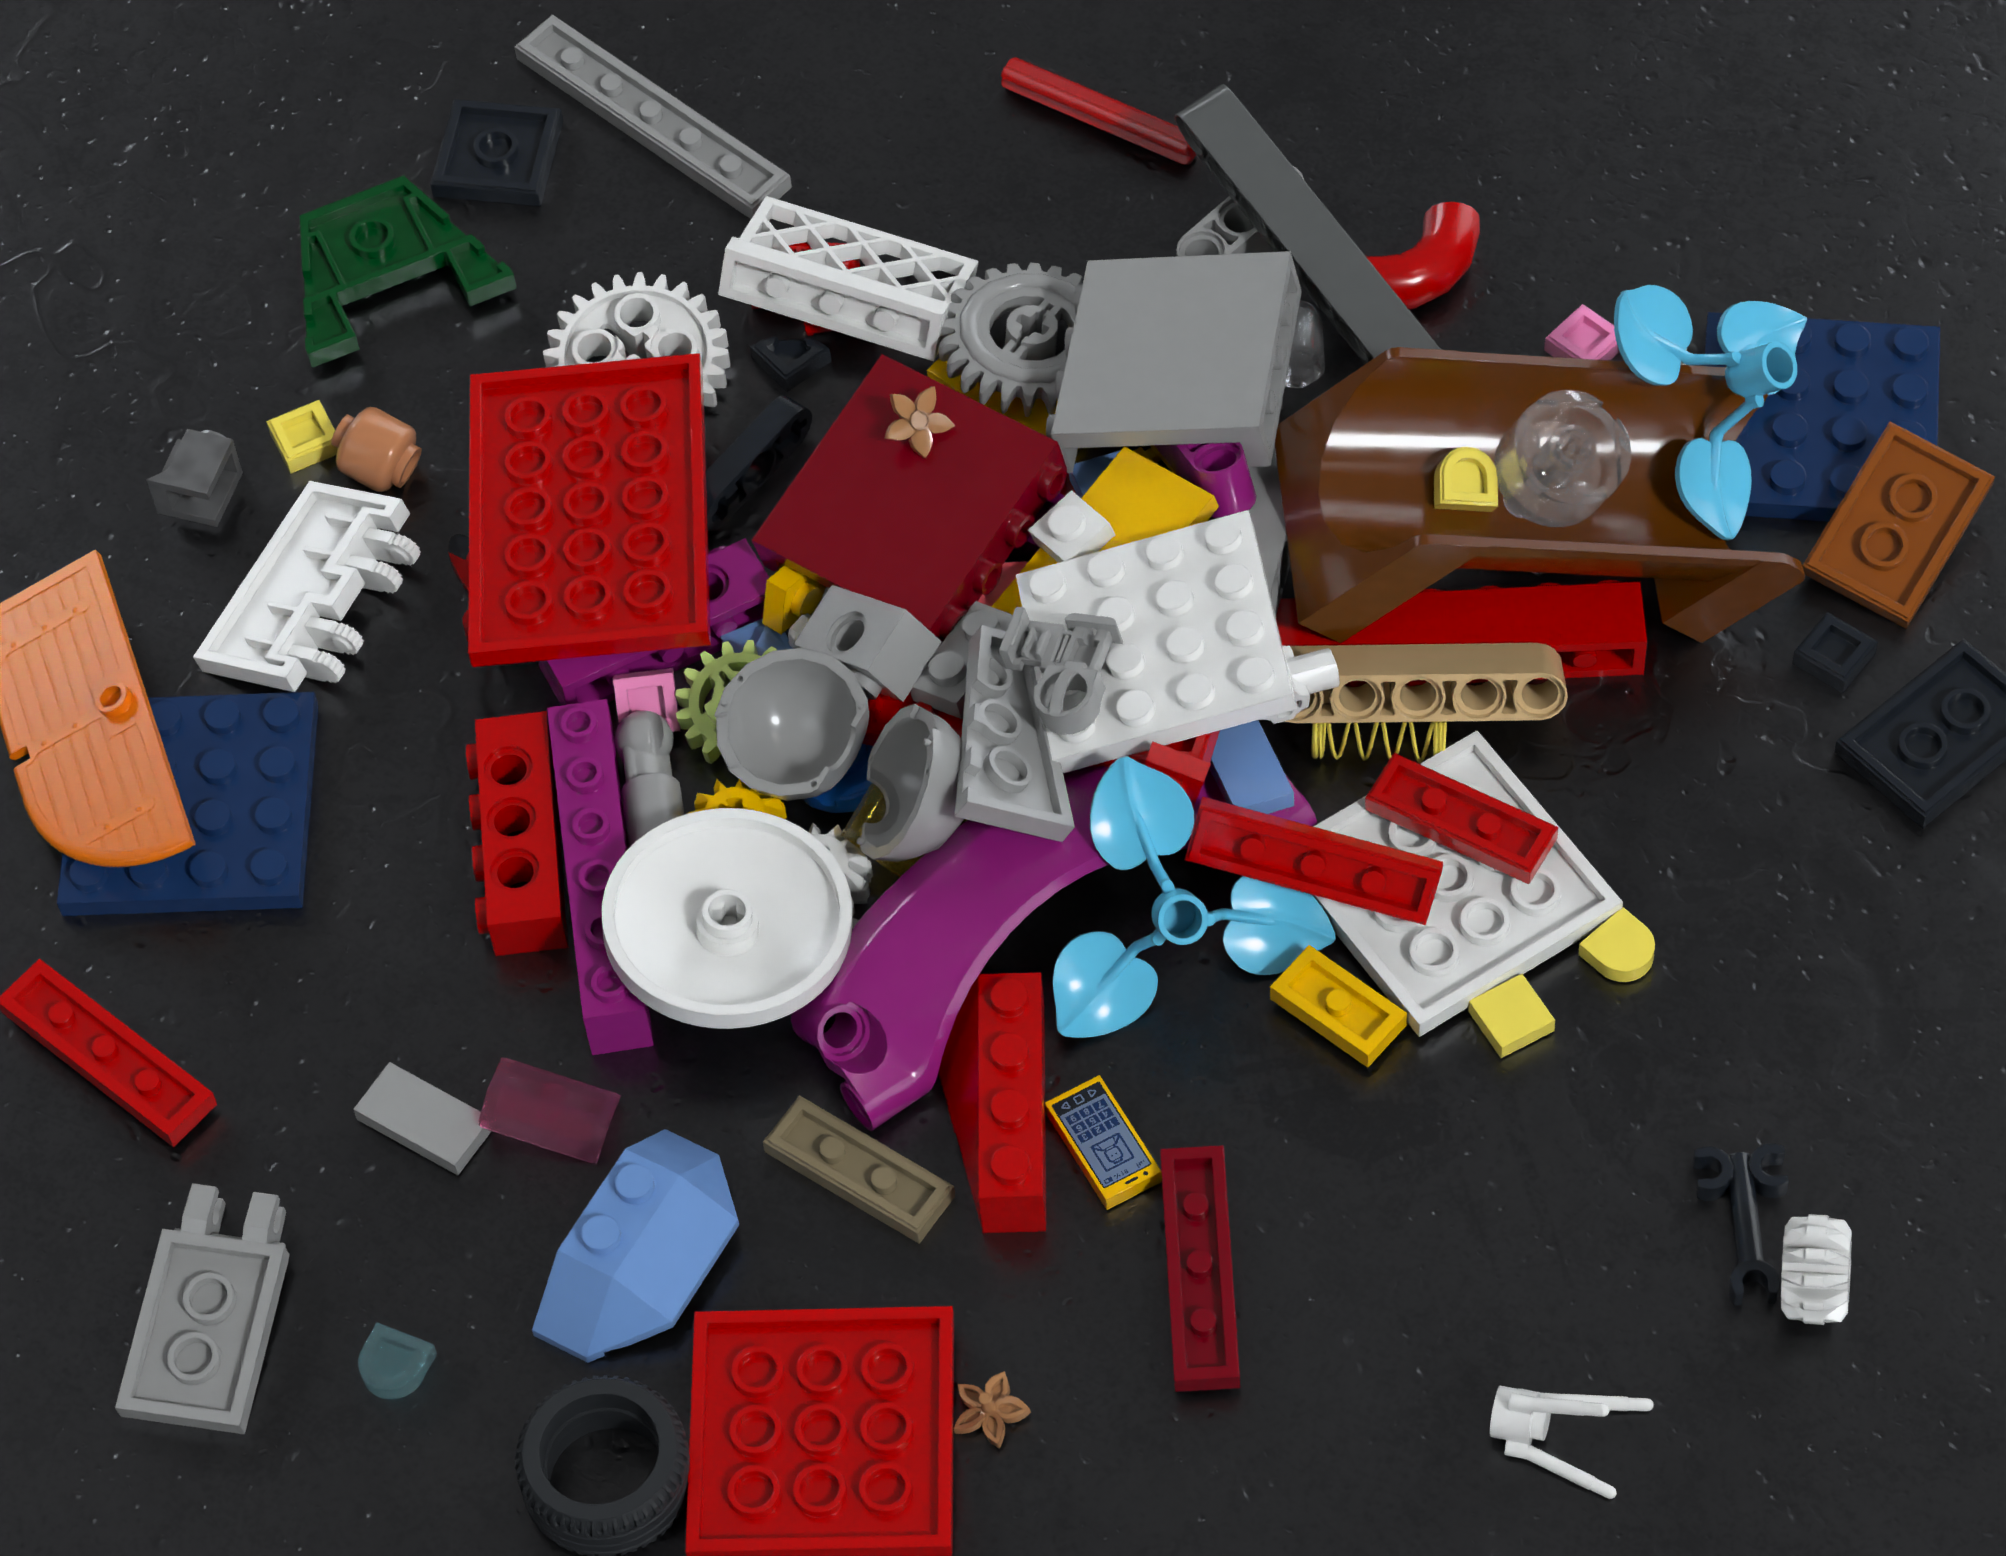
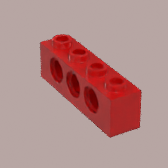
(534, 914)

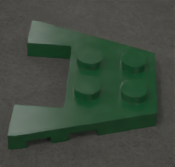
(377, 244)

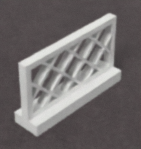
(823, 292)

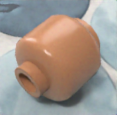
(376, 449)

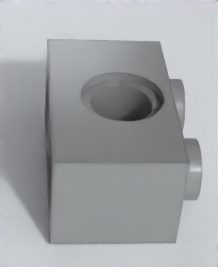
(872, 639)

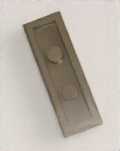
(859, 1169)

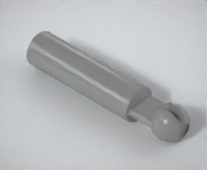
(650, 789)

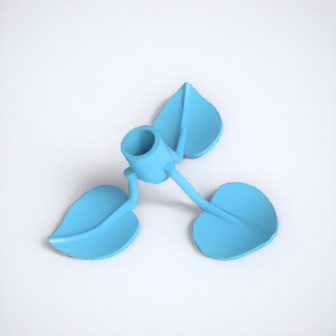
(1760, 360)
(1136, 819)

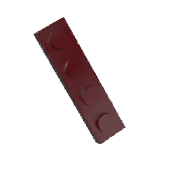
(1199, 1269)

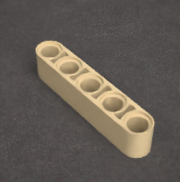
(1445, 693)

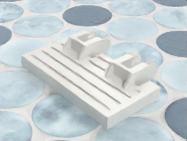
(309, 572)

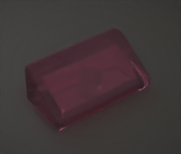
(548, 1110)

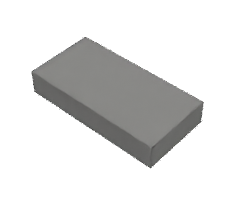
(422, 1118)

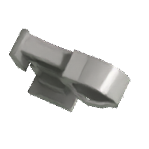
(1067, 660)

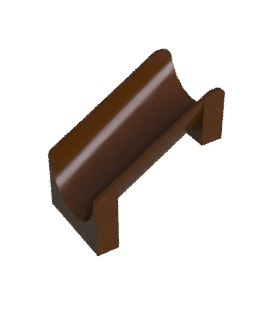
(1365, 462)

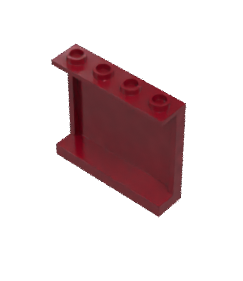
(910, 525)

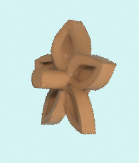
(917, 421)
(990, 1409)

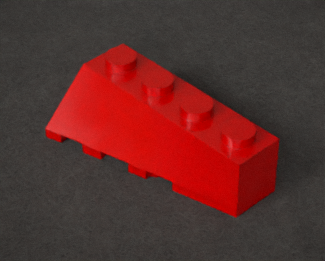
(997, 1099)

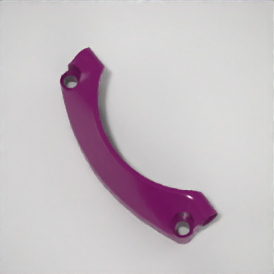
(932, 938)

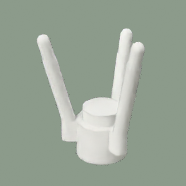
(1526, 1414)

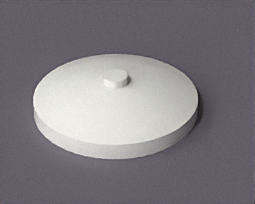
(727, 918)

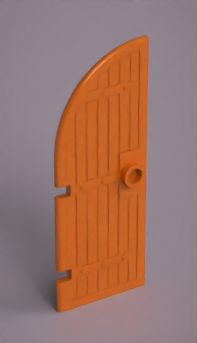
(82, 713)

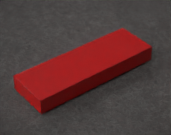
(1461, 818)

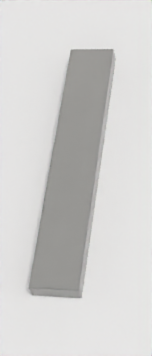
(652, 116)

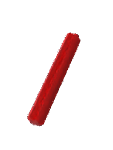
(1096, 110)

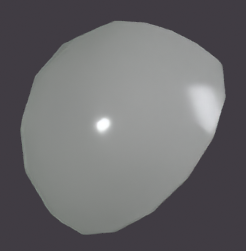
(792, 723)
(918, 774)

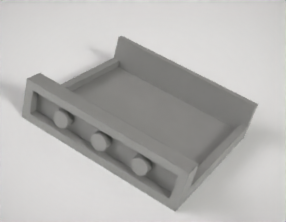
(1178, 353)

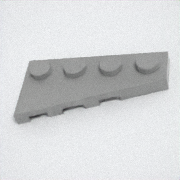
(1005, 749)

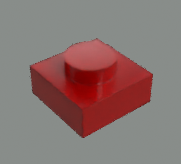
(1182, 768)

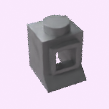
(197, 478)

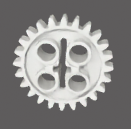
(672, 329)

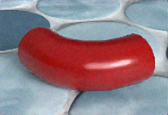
(1437, 258)

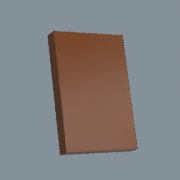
(1898, 524)

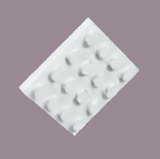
(1193, 632)
(1481, 920)

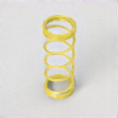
(1319, 735)

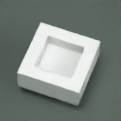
(1071, 529)

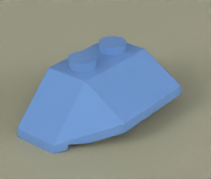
(638, 1248)

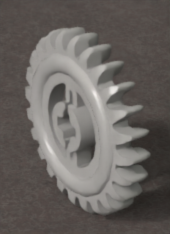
(1028, 359)

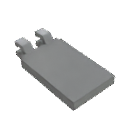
(206, 1317)

